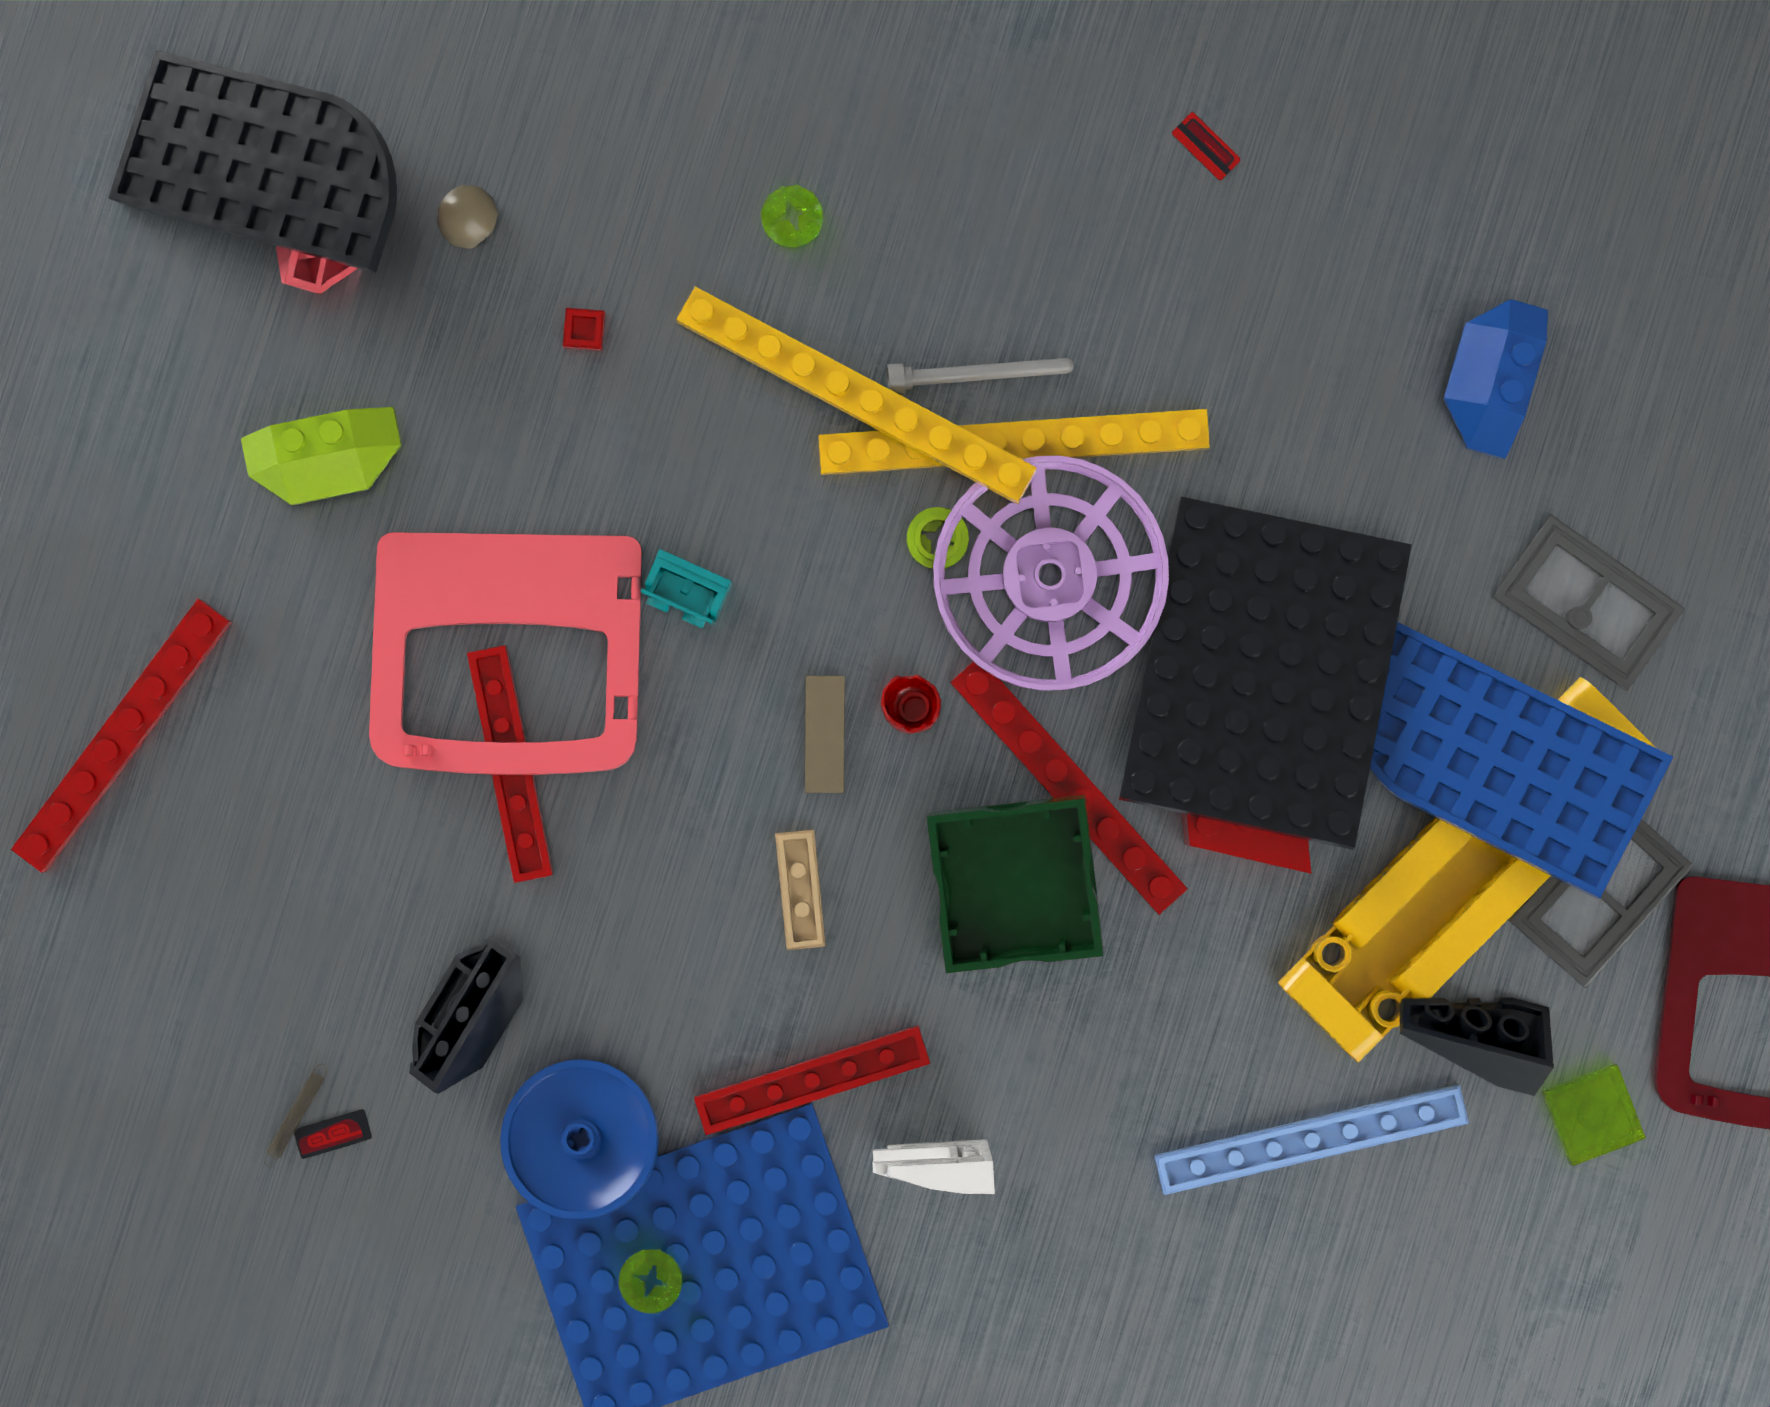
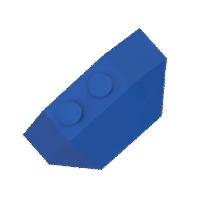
(1496, 375)

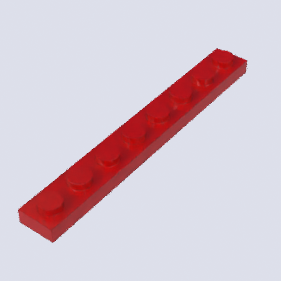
(121, 735)
(1064, 778)

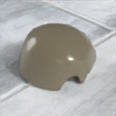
(467, 216)

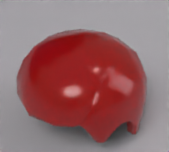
(910, 704)

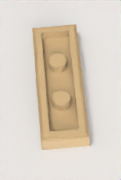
(800, 889)

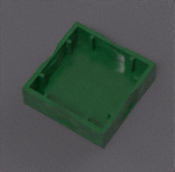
(1015, 883)

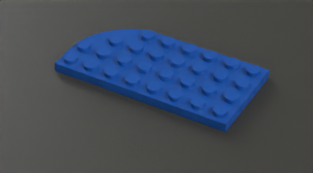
(1511, 763)

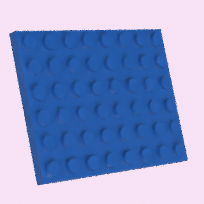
(761, 1258)

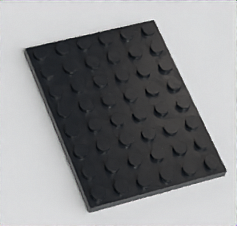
(1266, 673)

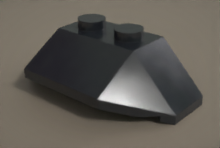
(466, 1015)

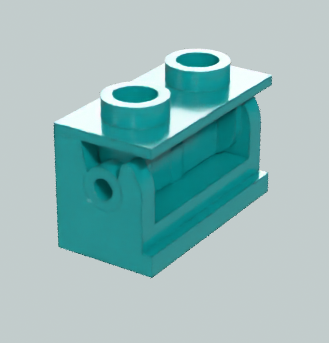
(686, 588)

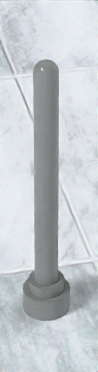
(904, 378)

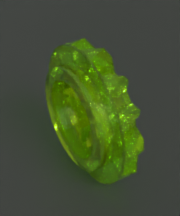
(808, 223)
(634, 1289)

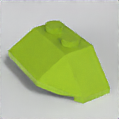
(323, 453)

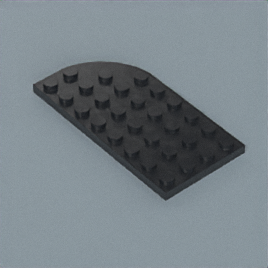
(259, 162)

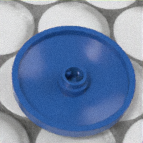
(579, 1139)

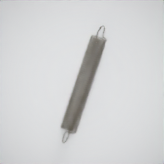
(289, 1117)

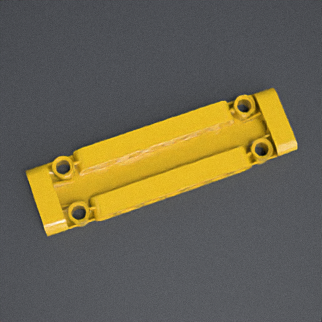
(1420, 919)

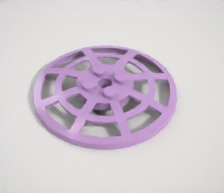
(1077, 571)

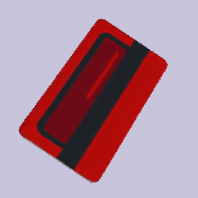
(1206, 146)

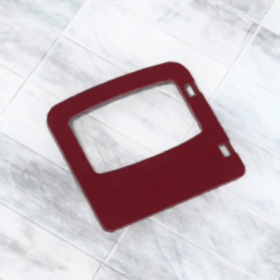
(1714, 931)

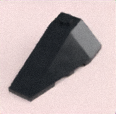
(1496, 1041)

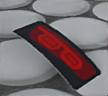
(332, 1134)

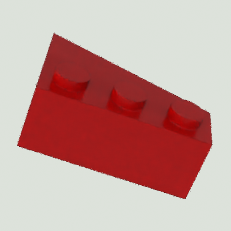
(1247, 843)

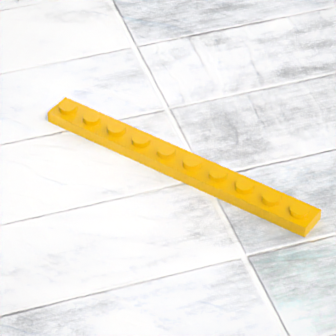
(856, 395)
(1025, 439)

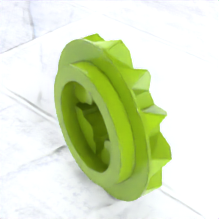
(929, 521)

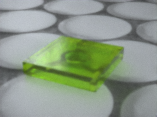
(1593, 1114)

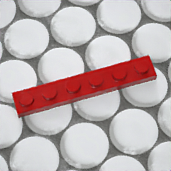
(514, 793)
(812, 1080)

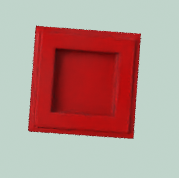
(584, 329)

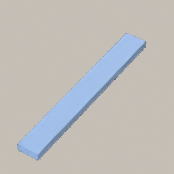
(1311, 1139)

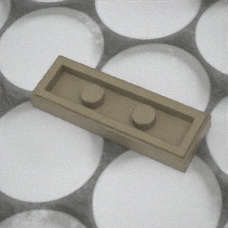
(824, 734)

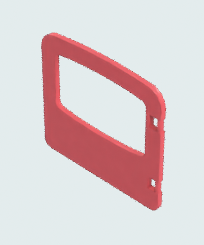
(504, 580)

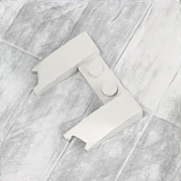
(941, 1166)

